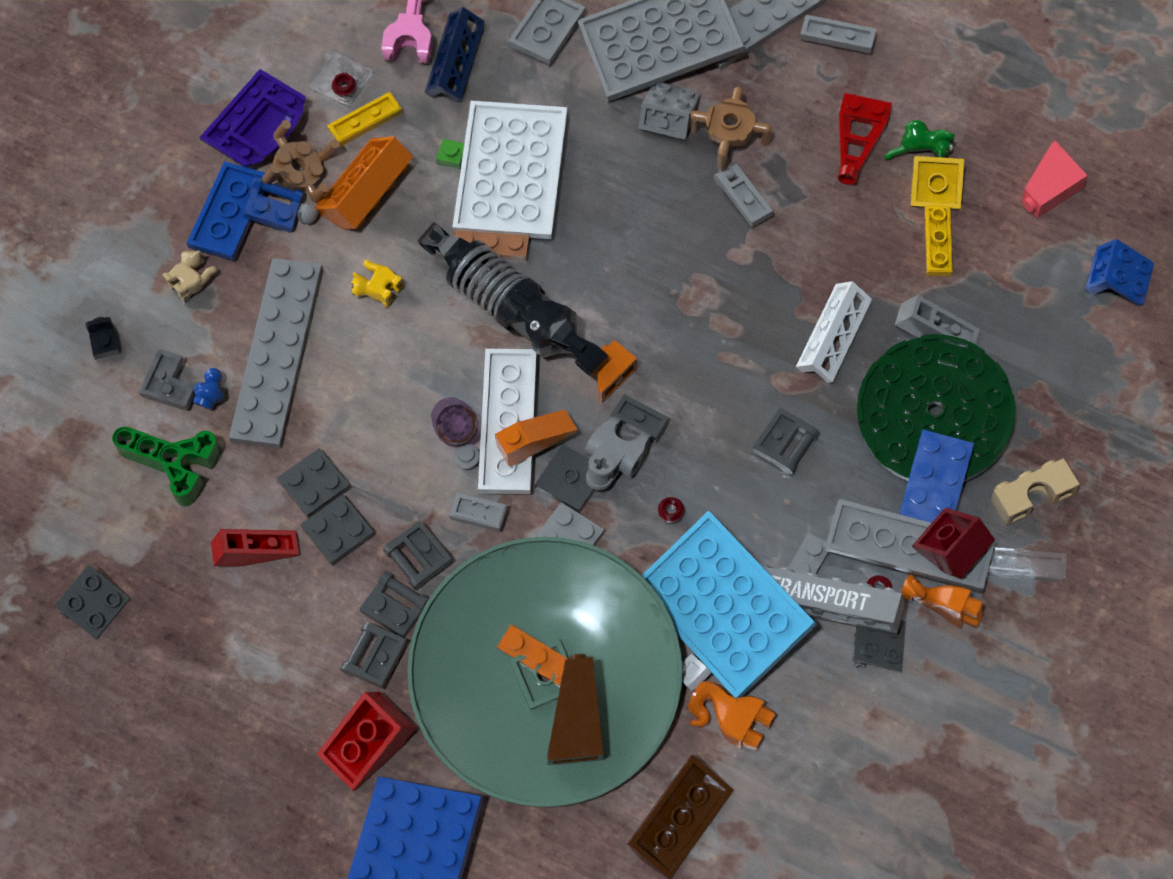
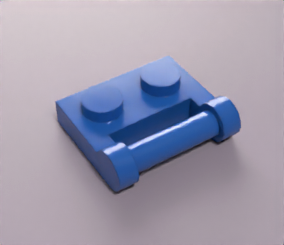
(269, 210)

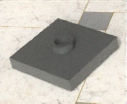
(566, 479)

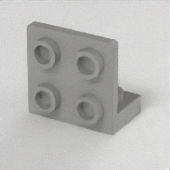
(668, 110)

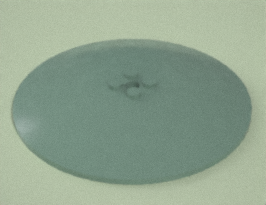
(495, 716)

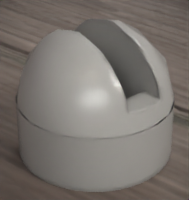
(307, 214)

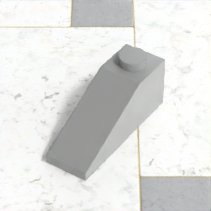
(923, 317)

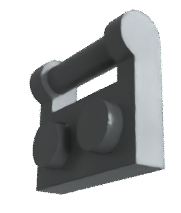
(777, 437)
(424, 549)
(390, 612)
(381, 658)

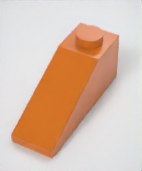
(533, 436)

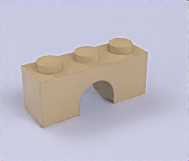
(1052, 480)

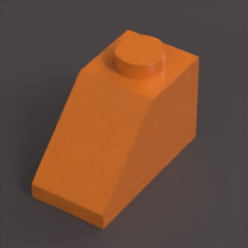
(615, 370)

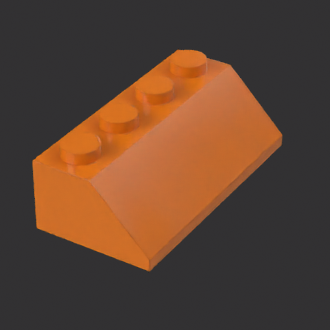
(364, 182)

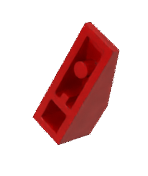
(251, 546)

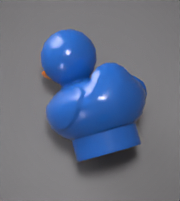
(209, 392)

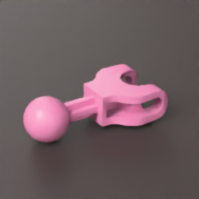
(408, 31)

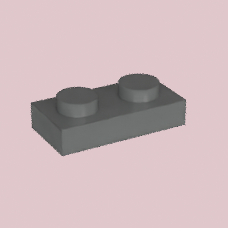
(640, 417)

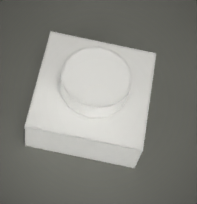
(693, 672)

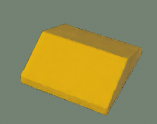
(937, 182)

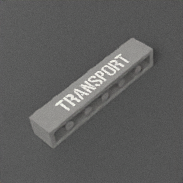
(842, 601)

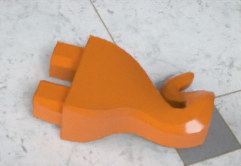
(949, 601)
(733, 715)

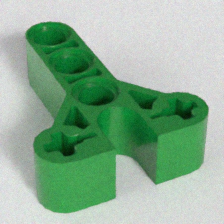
(199, 450)

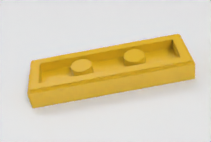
(364, 119)

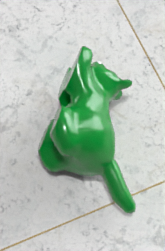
(920, 138)

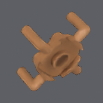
(730, 135)
(304, 155)

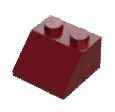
(954, 542)

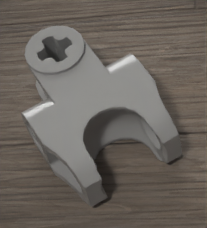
(613, 454)

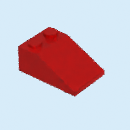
(365, 739)

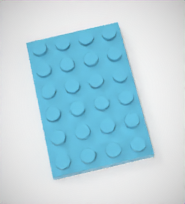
(726, 605)

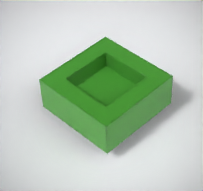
(450, 154)

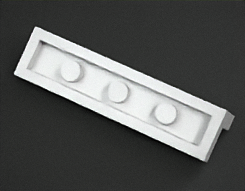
(830, 322)

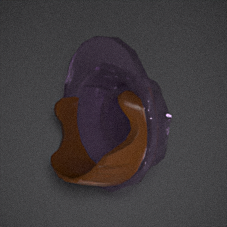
(454, 422)

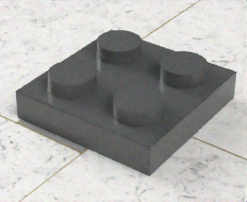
(313, 483)
(337, 530)

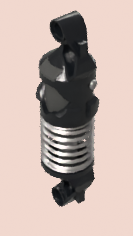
(514, 299)

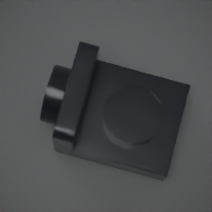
(102, 337)

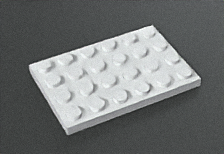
(510, 169)

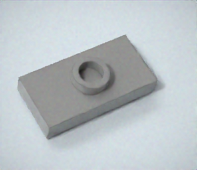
(478, 512)

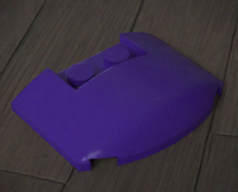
(249, 121)

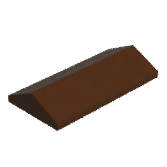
(679, 817)

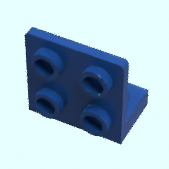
(1121, 270)

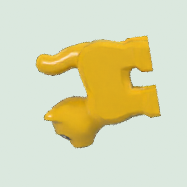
(379, 285)

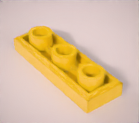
(938, 251)

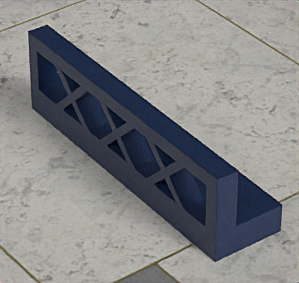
(447, 53)

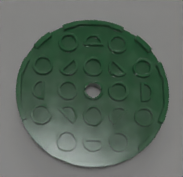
(928, 372)

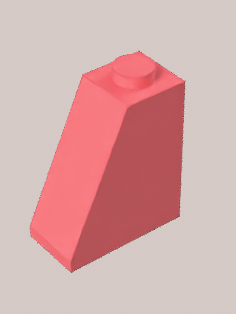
(1053, 181)

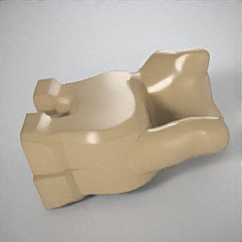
(185, 278)

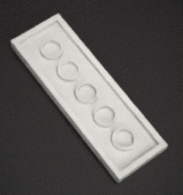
(506, 400)

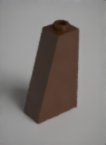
(576, 719)

